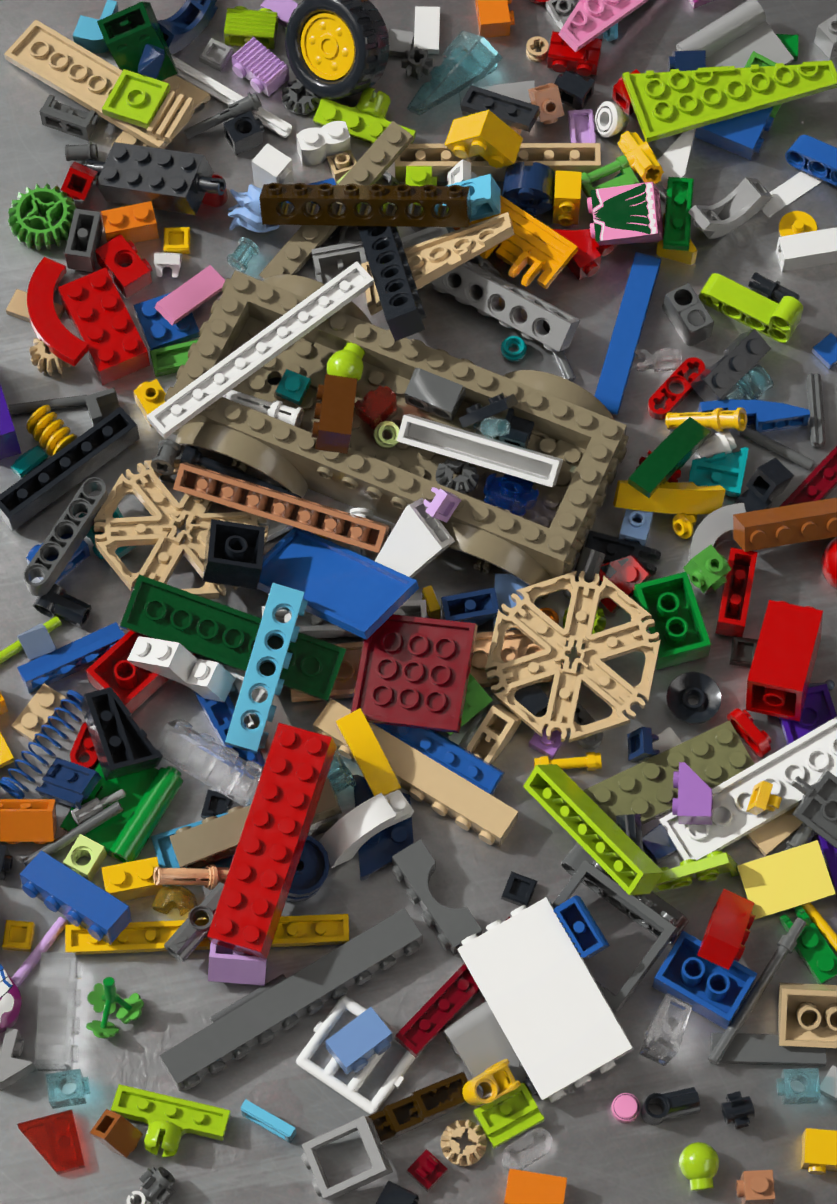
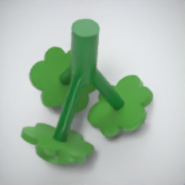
(105, 999)

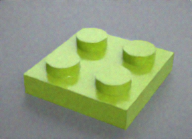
(135, 98)

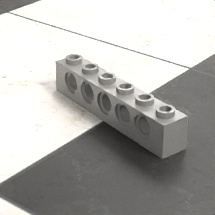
(561, 323)

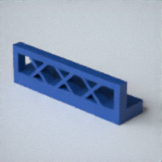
(69, 658)

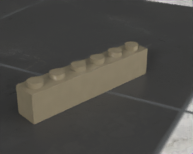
(219, 836)

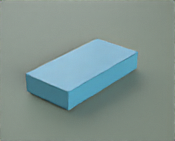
(268, 1121)

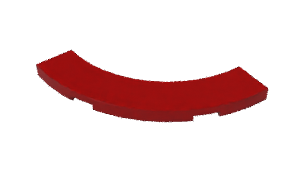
(44, 317)

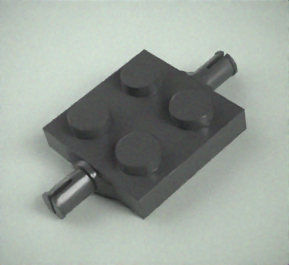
(819, 806)

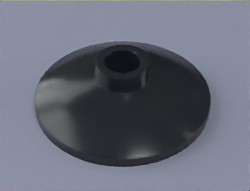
(695, 686)

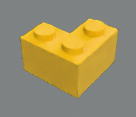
(484, 136)

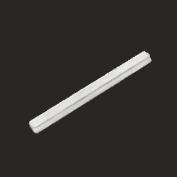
(228, 97)

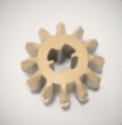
(44, 360)

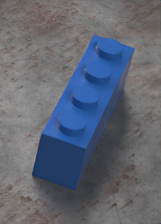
(75, 898)

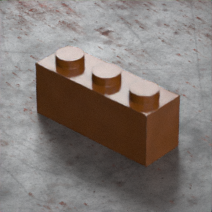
(334, 413)

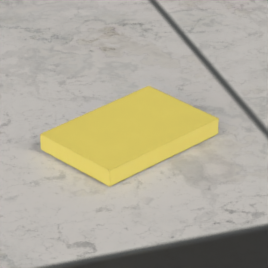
(786, 879)

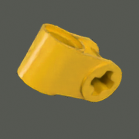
(495, 1082)

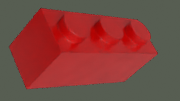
(736, 593)
(727, 930)

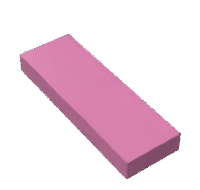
(190, 295)

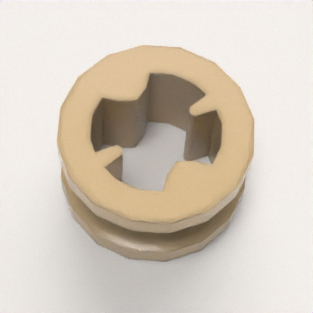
(543, 45)

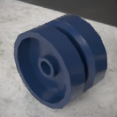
(314, 871)

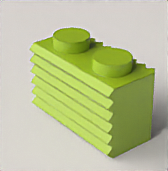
(245, 24)

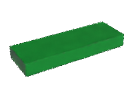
(677, 218)

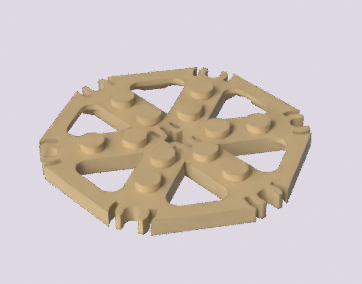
(161, 529)
(552, 641)

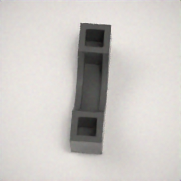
(415, 868)

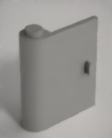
(735, 37)
(482, 1042)

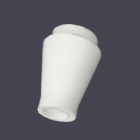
(716, 444)

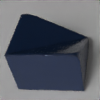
(151, 61)
(658, 844)

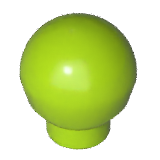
(347, 362)
(699, 1165)

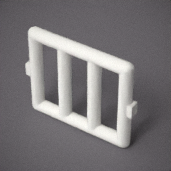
(327, 1075)

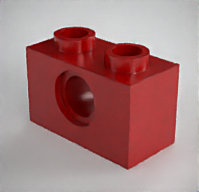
(127, 279)

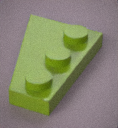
(703, 870)

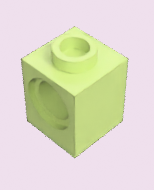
(85, 847)

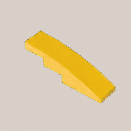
(671, 498)

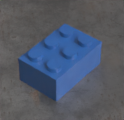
(705, 985)

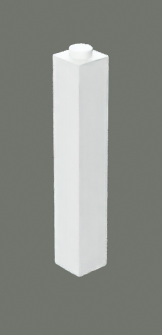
(807, 249)

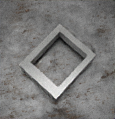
(374, 1149)

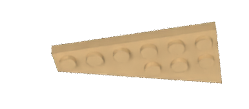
(444, 253)

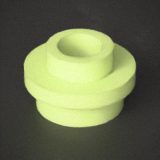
(392, 428)

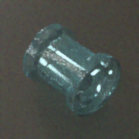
(243, 254)

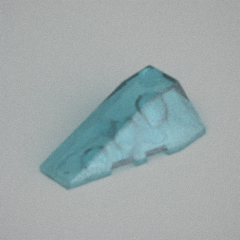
(465, 63)

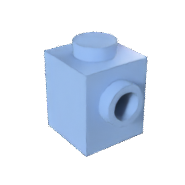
(636, 526)

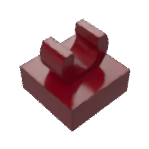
(427, 1170)

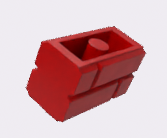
(564, 58)

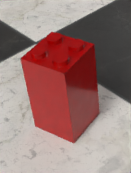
(784, 660)

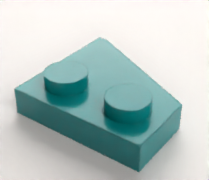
(721, 470)

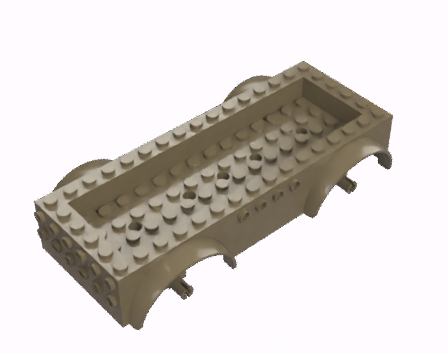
(386, 480)

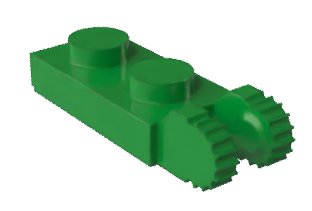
(813, 948)

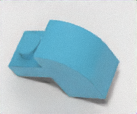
(88, 32)

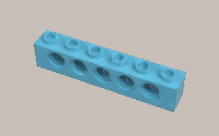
(279, 599)

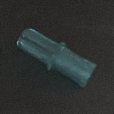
(492, 427)

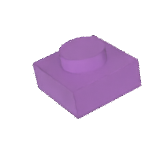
(546, 746)

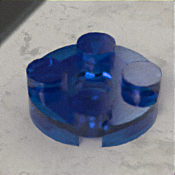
(510, 493)

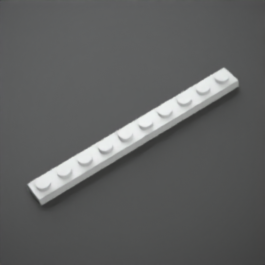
(260, 350)

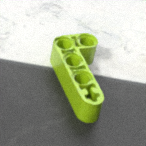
(751, 308)

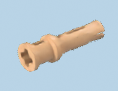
(207, 876)

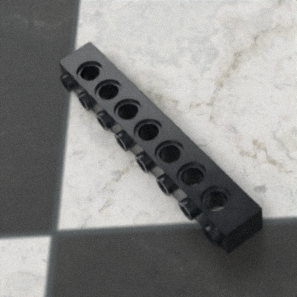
(393, 280)

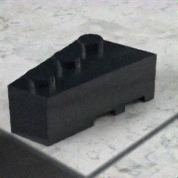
(116, 736)

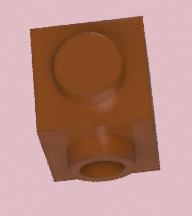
(116, 1133)

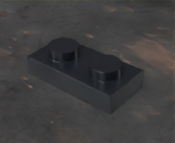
(497, 404)

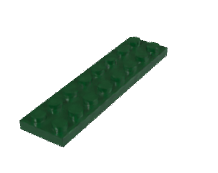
(227, 635)

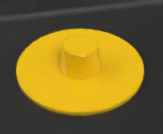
(796, 223)

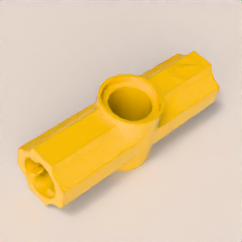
(640, 157)

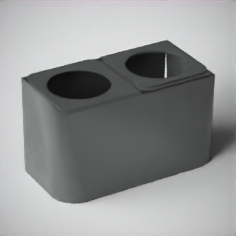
(684, 328)
(434, 394)

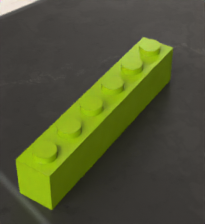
(593, 829)

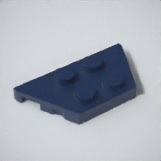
(380, 848)

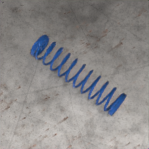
(11, 788)

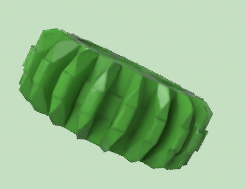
(34, 228)

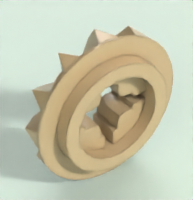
(472, 1153)

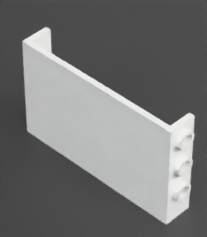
(545, 999)

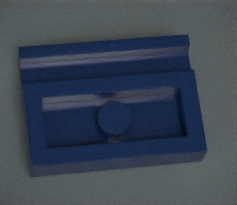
(68, 783)

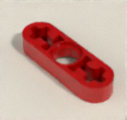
(673, 399)

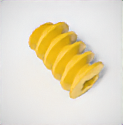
(49, 430)

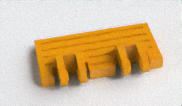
(531, 244)

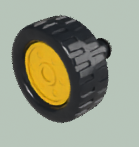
(337, 46)

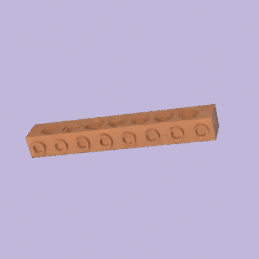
(281, 507)

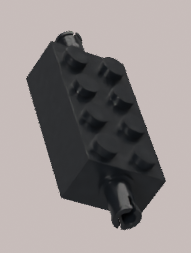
(166, 177)

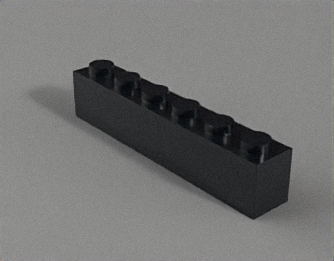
(67, 468)

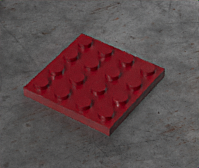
(416, 673)

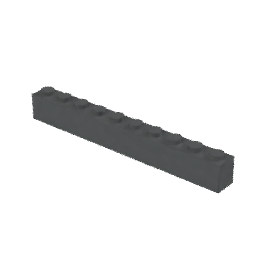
(291, 999)

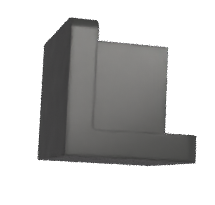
(101, 404)

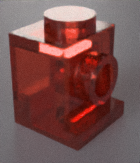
(376, 406)

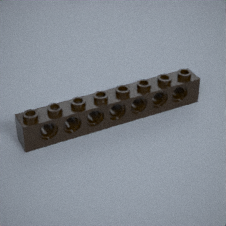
(355, 213)

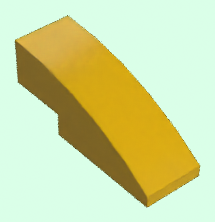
(368, 753)

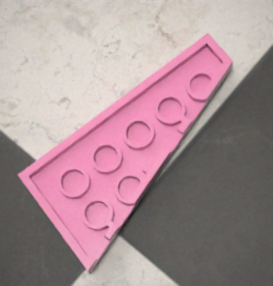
(593, 18)

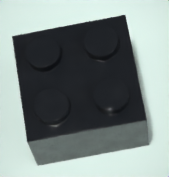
(234, 554)

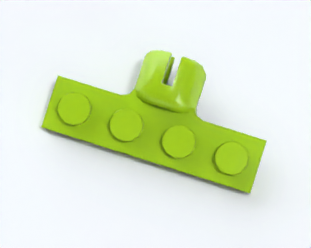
(363, 121)
(169, 1118)

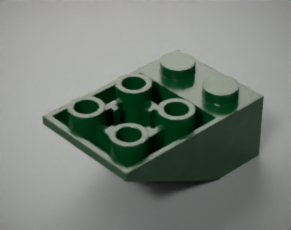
(129, 32)

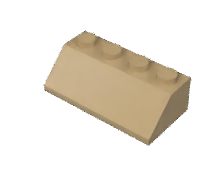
(807, 1015)

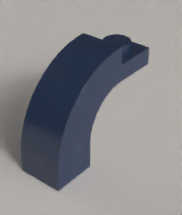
(187, 23)

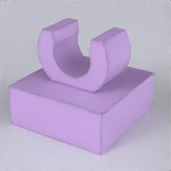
(442, 505)

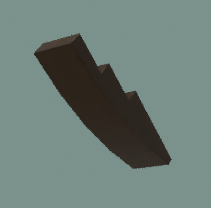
(420, 1107)

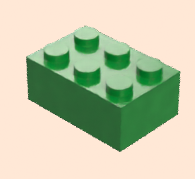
(675, 618)

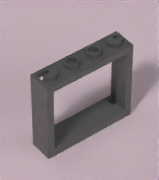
(643, 905)

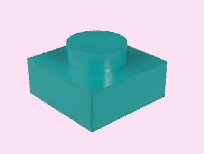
(293, 387)

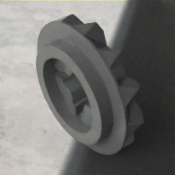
(305, 105)
(463, 483)

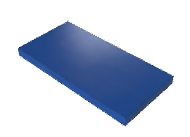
(336, 581)

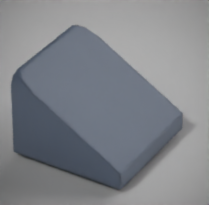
(36, 641)

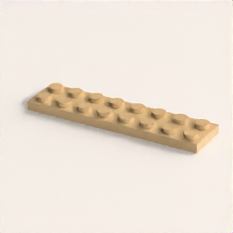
(75, 74)

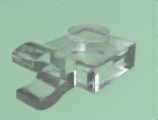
(662, 360)

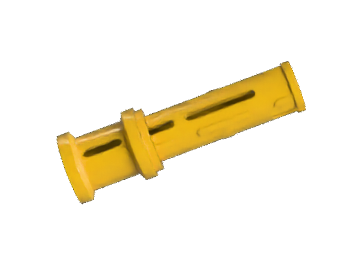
(718, 419)

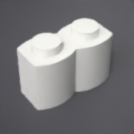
(318, 143)

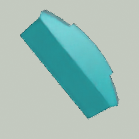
(28, 461)

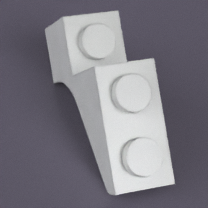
(177, 663)

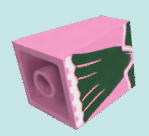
(626, 214)

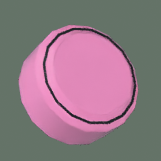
(625, 1108)

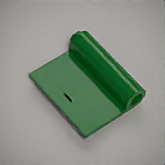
(144, 805)

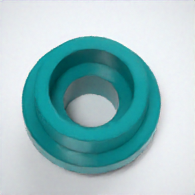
(513, 342)

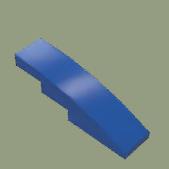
(763, 414)
(220, 717)

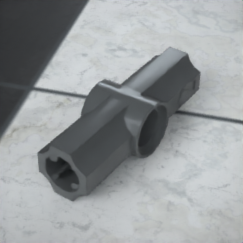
(190, 935)

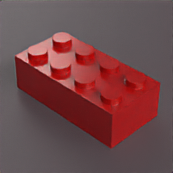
(105, 325)
(128, 681)

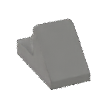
(11, 1068)

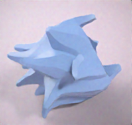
(248, 211)

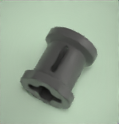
(167, 453)

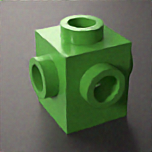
(708, 569)

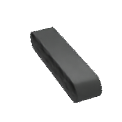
(65, 548)
(573, 862)

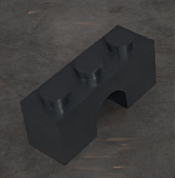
(739, 359)

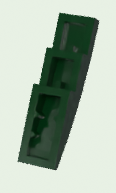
(669, 457)

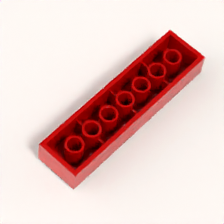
(272, 841)

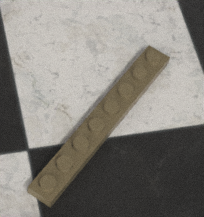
(364, 172)

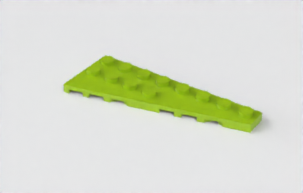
(692, 99)

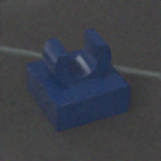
(641, 745)

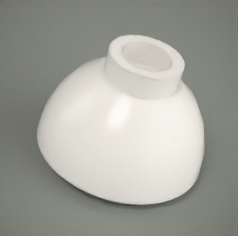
(610, 119)

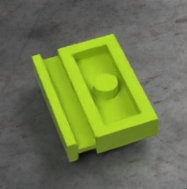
(508, 1116)

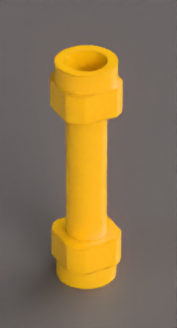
(591, 761)

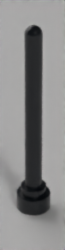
(193, 456)

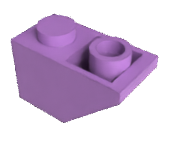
(694, 797)

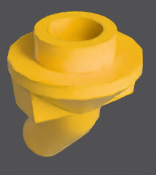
(684, 524)

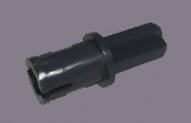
(771, 288)

